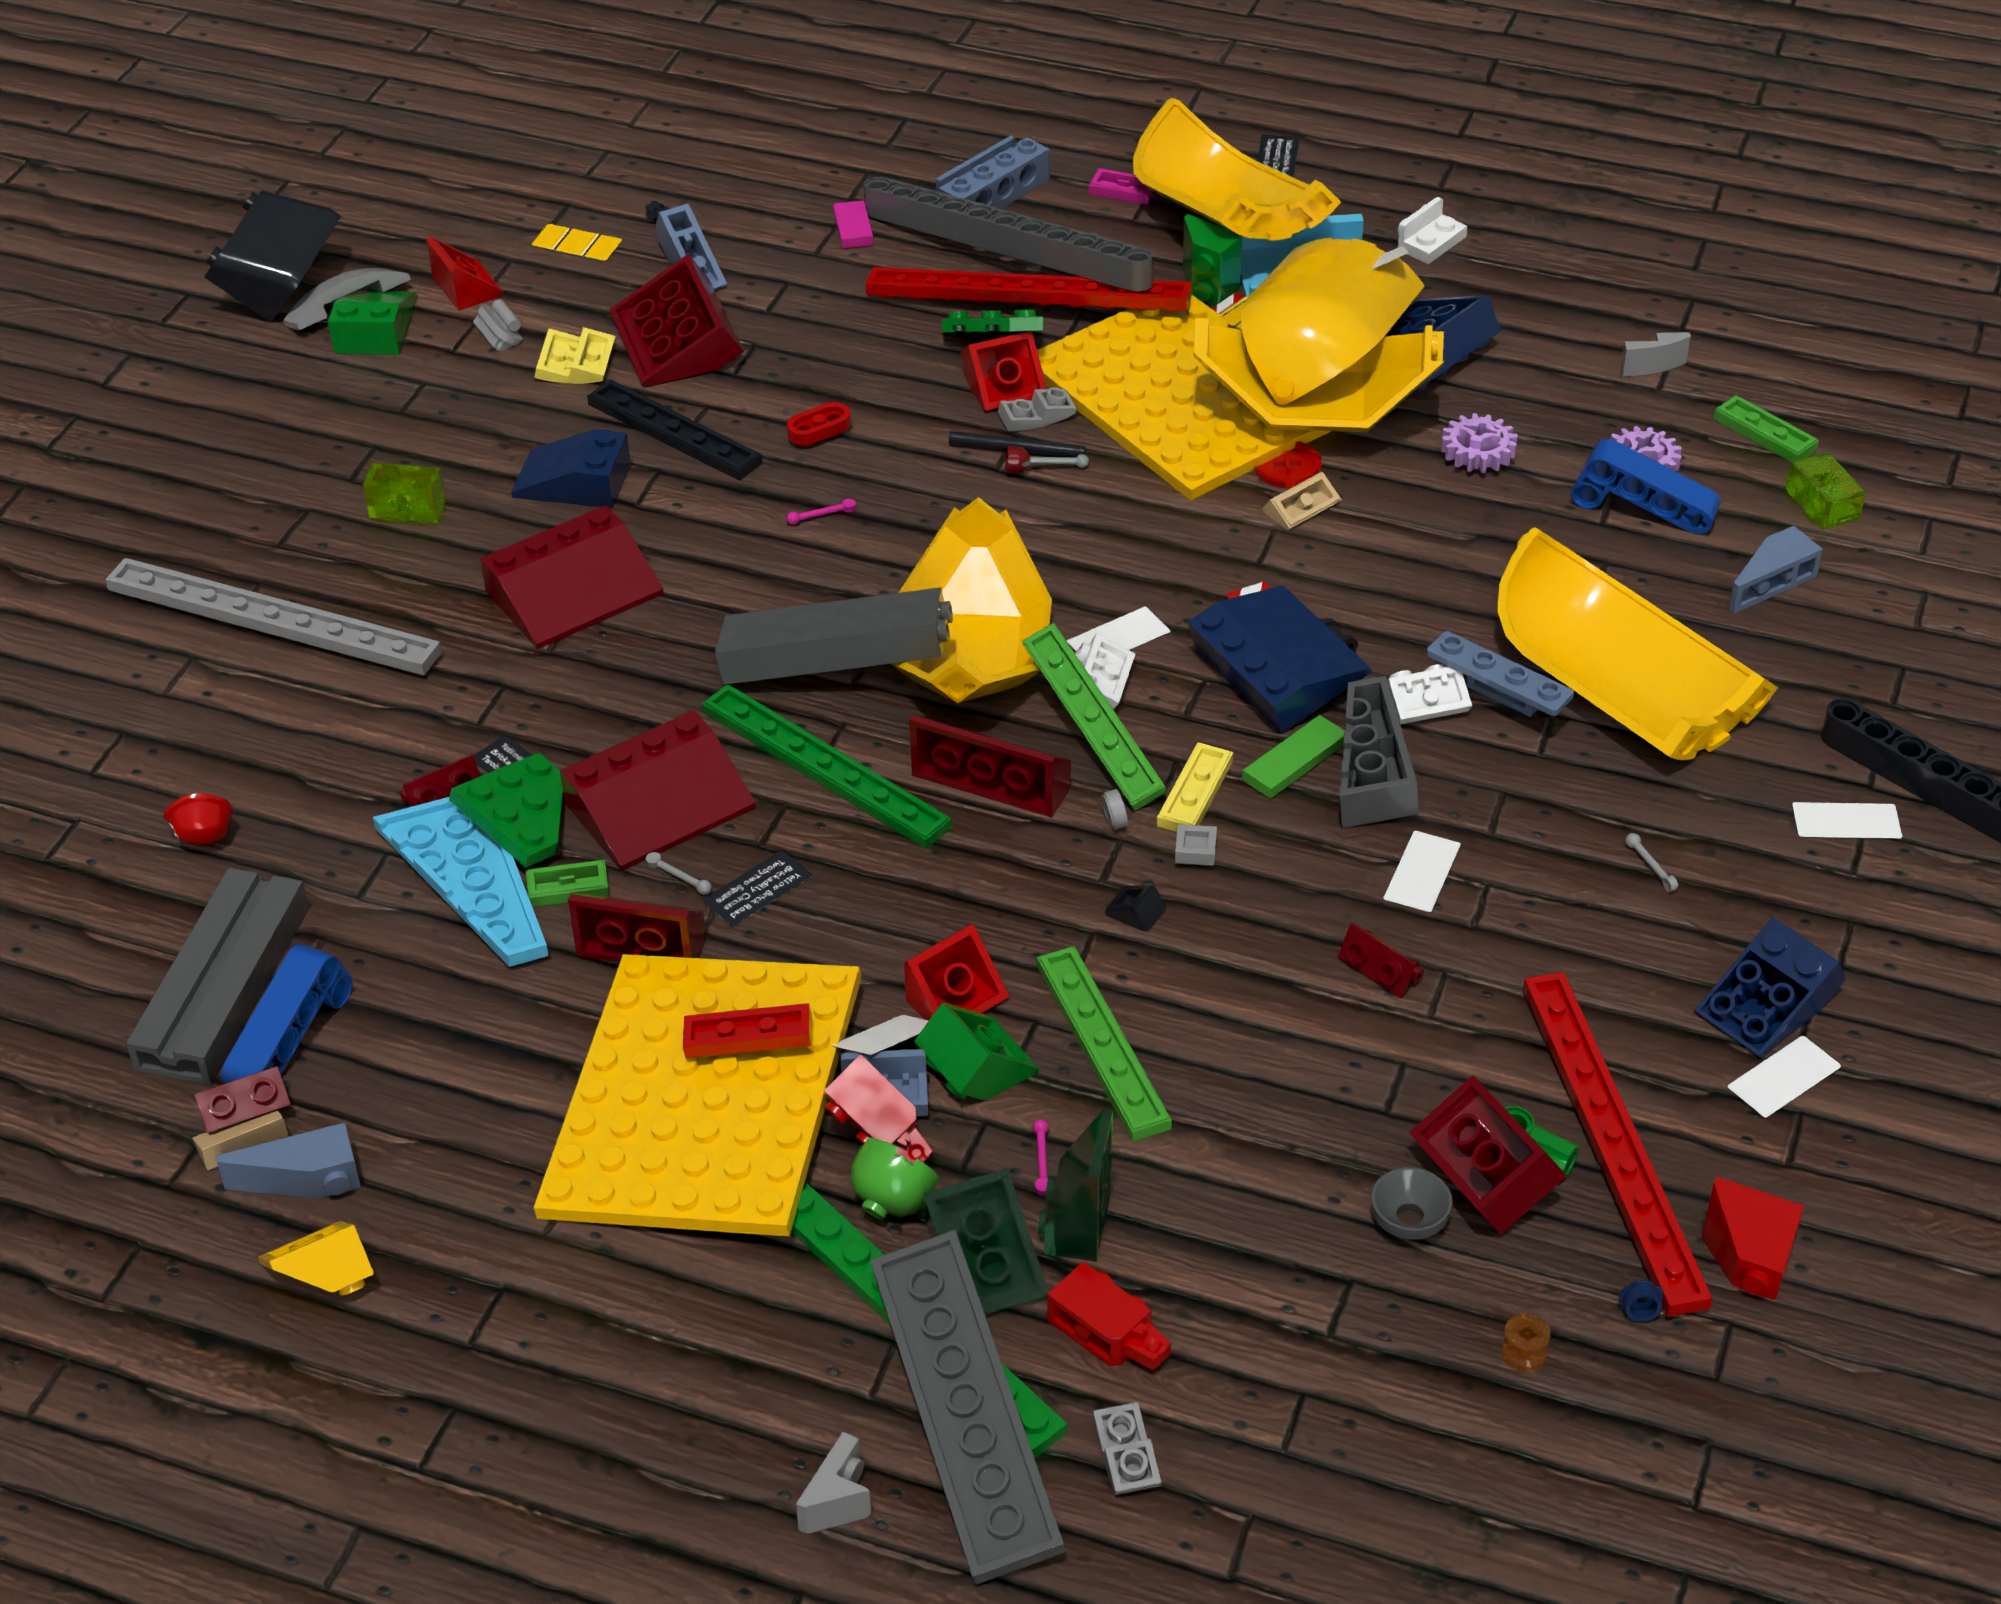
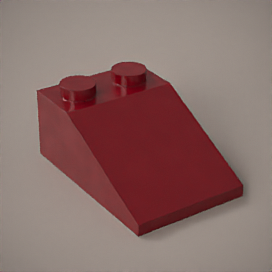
(1487, 1154)

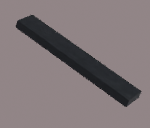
(675, 429)

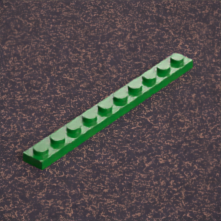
(849, 1257)

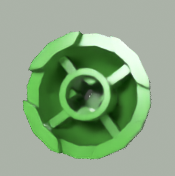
(889, 1181)

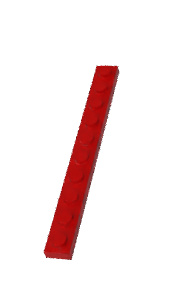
(1023, 288)
(1617, 1145)

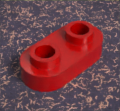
(818, 423)

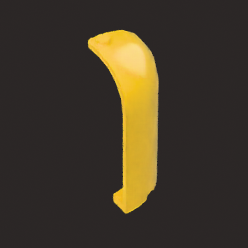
(1212, 178)
(1323, 313)
(1624, 651)

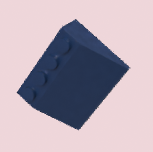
(1466, 325)
(1276, 654)

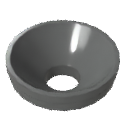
(1413, 1191)

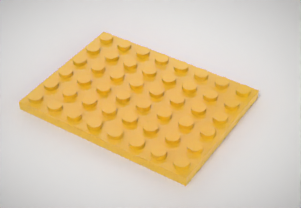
(1159, 403)
(704, 1136)

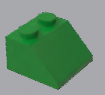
(1211, 260)
(973, 1053)

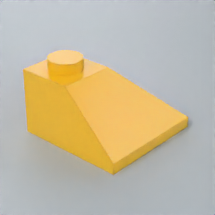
(326, 1258)

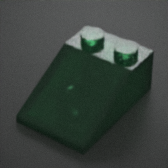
(1080, 1194)
(991, 1237)

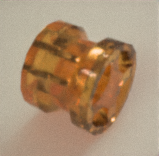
(1516, 1348)

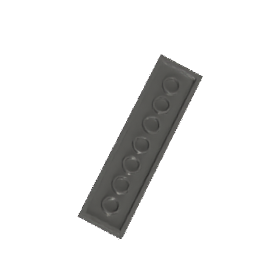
(967, 1408)

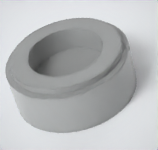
(1114, 809)

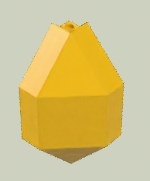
(1345, 403)
(993, 601)

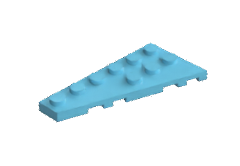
(469, 874)

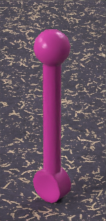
(847, 505)
(1040, 1128)

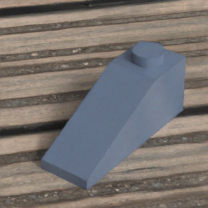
(681, 236)
(1777, 566)
(297, 1166)

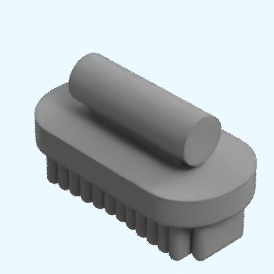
(498, 325)

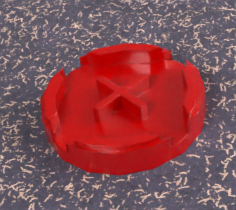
(1291, 467)

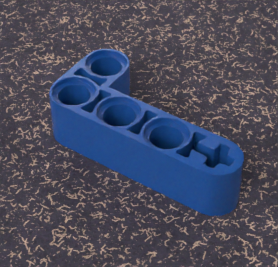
(1645, 484)
(286, 1011)

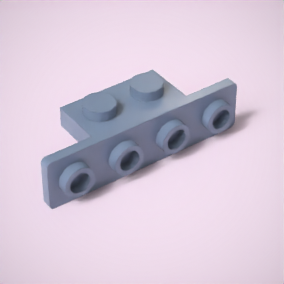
(1500, 677)

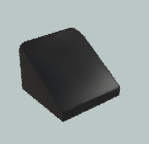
(1137, 906)

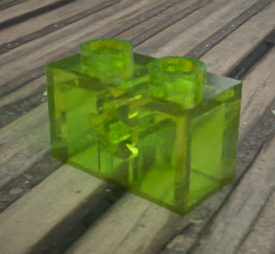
(1825, 490)
(404, 492)

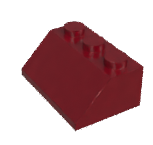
(617, 926)

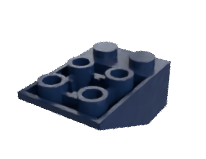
(1772, 989)

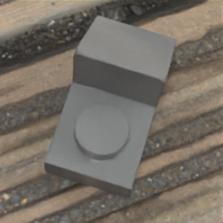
(833, 1492)

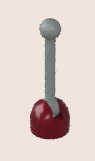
(1018, 460)

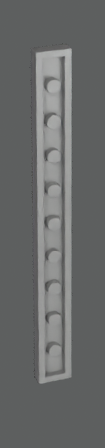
(274, 616)

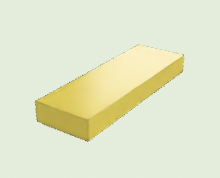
(1195, 787)

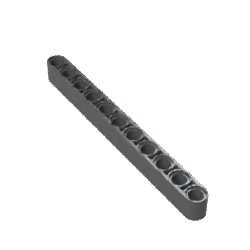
(1010, 233)

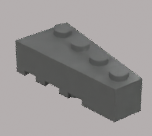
(1375, 763)

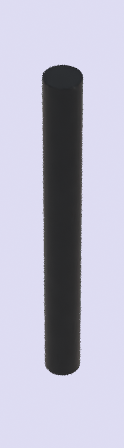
(1030, 446)

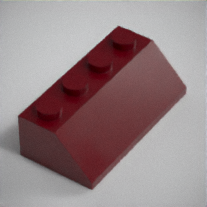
(988, 766)

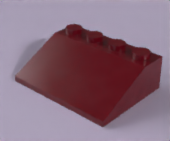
(676, 326)
(569, 577)
(655, 790)

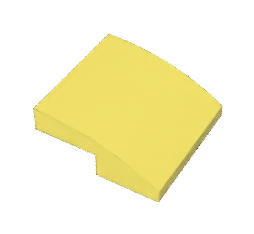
(574, 358)

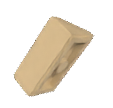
(1302, 502)
(240, 1136)

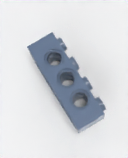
(999, 173)

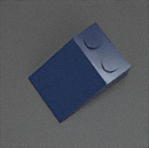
(576, 470)

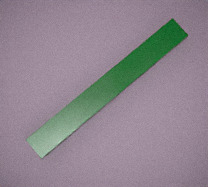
(827, 766)

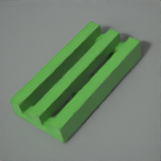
(556, 883)

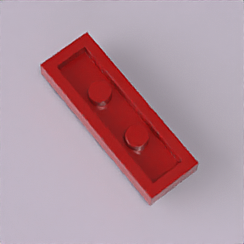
(747, 1030)

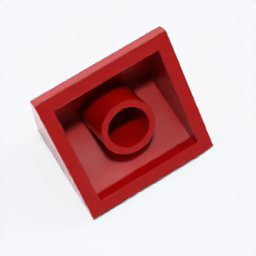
(461, 276)
(953, 973)

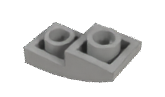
(1656, 356)
(1044, 409)
(1126, 1449)

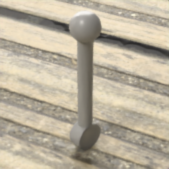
(654, 861)
(1669, 882)

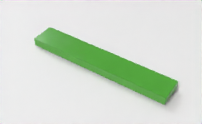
(1094, 717)
(1104, 1044)

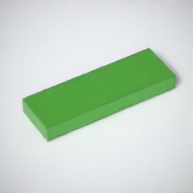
(1765, 429)
(1294, 756)

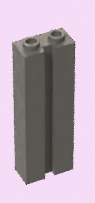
(833, 636)
(218, 977)

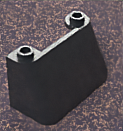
(270, 251)

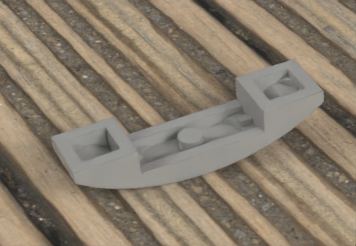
(310, 306)

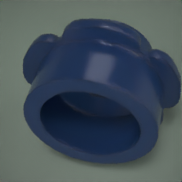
(1641, 1300)

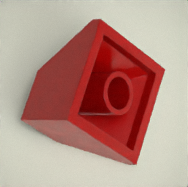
(1003, 369)
(1751, 1236)

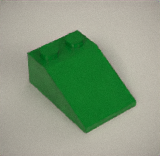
(371, 322)

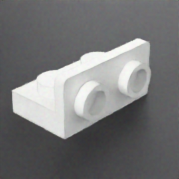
(1429, 232)
(1107, 666)
(1429, 693)

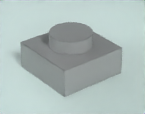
(1195, 844)

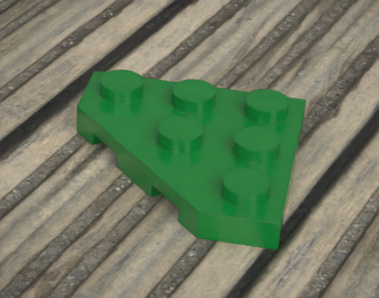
(992, 320)
(516, 807)

